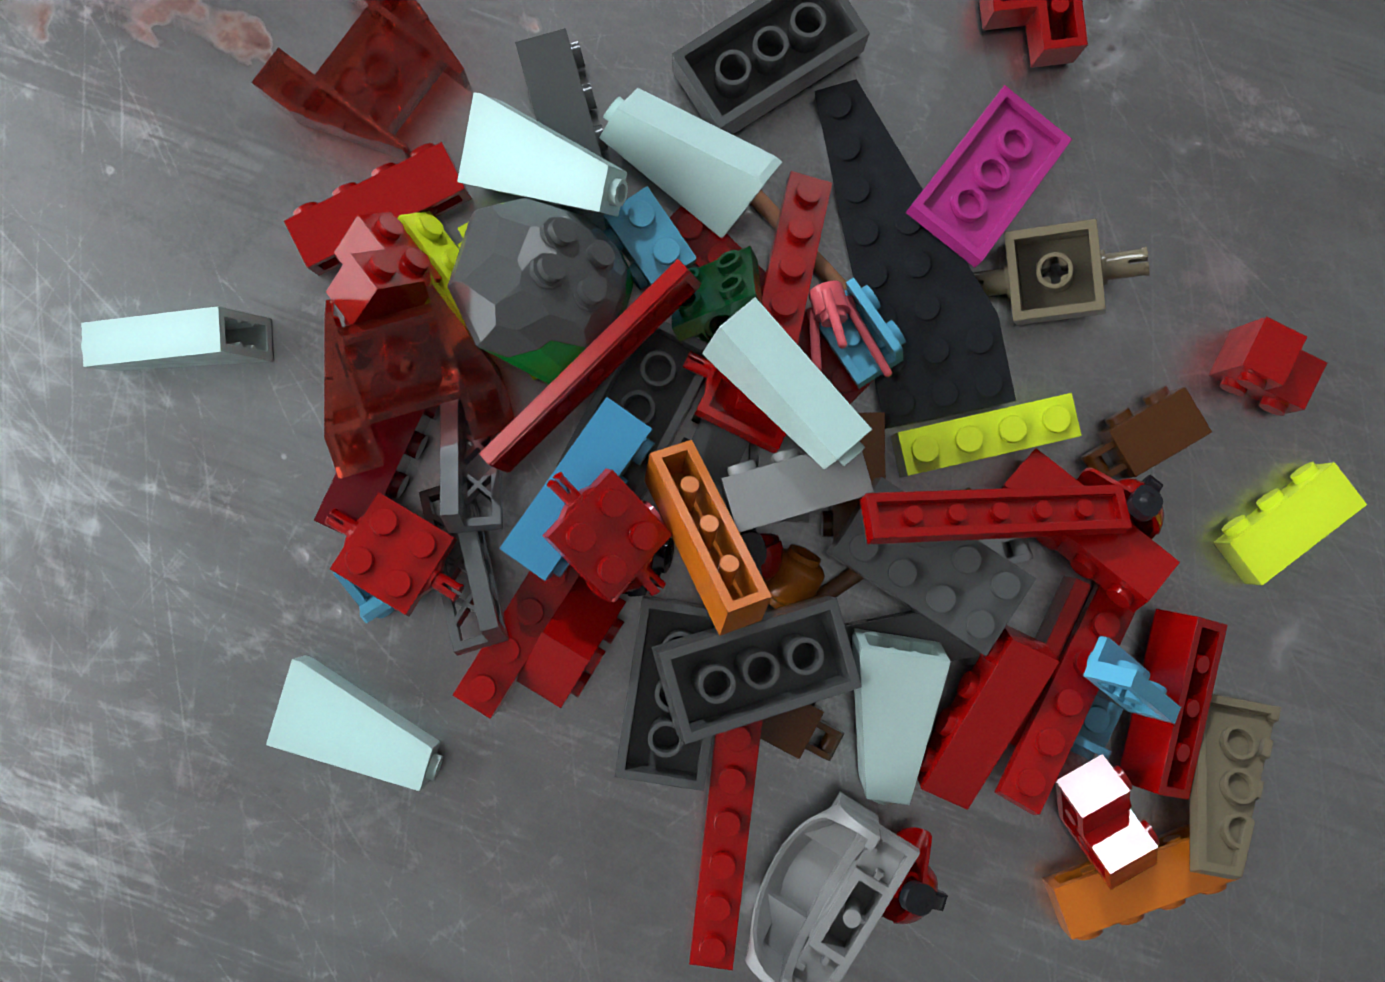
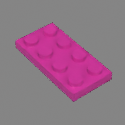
(989, 176)

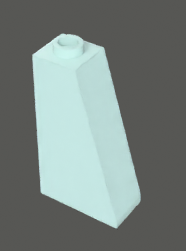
(688, 158)
(529, 160)
(177, 340)
(786, 385)
(895, 710)
(347, 728)

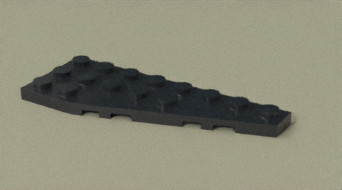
(949, 325)

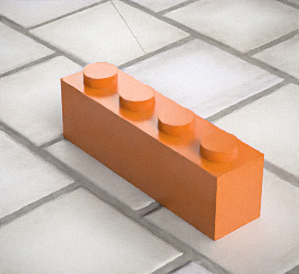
(706, 537)
(1088, 905)

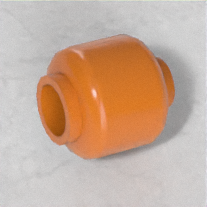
(797, 577)

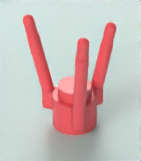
(831, 308)

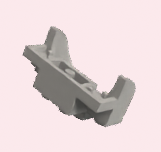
(826, 893)

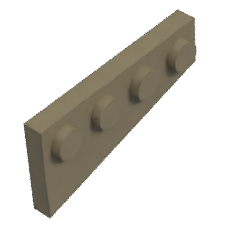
(1228, 784)

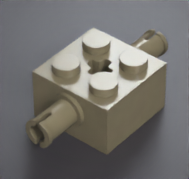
(1077, 251)

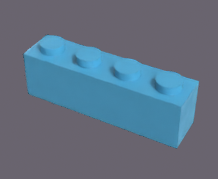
(607, 442)

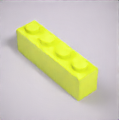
(985, 435)

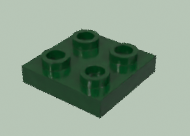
(724, 289)

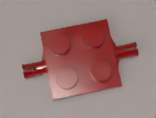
(719, 407)
(607, 534)
(394, 554)

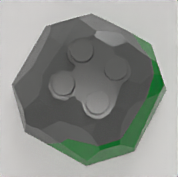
(537, 284)

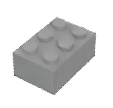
(790, 487)

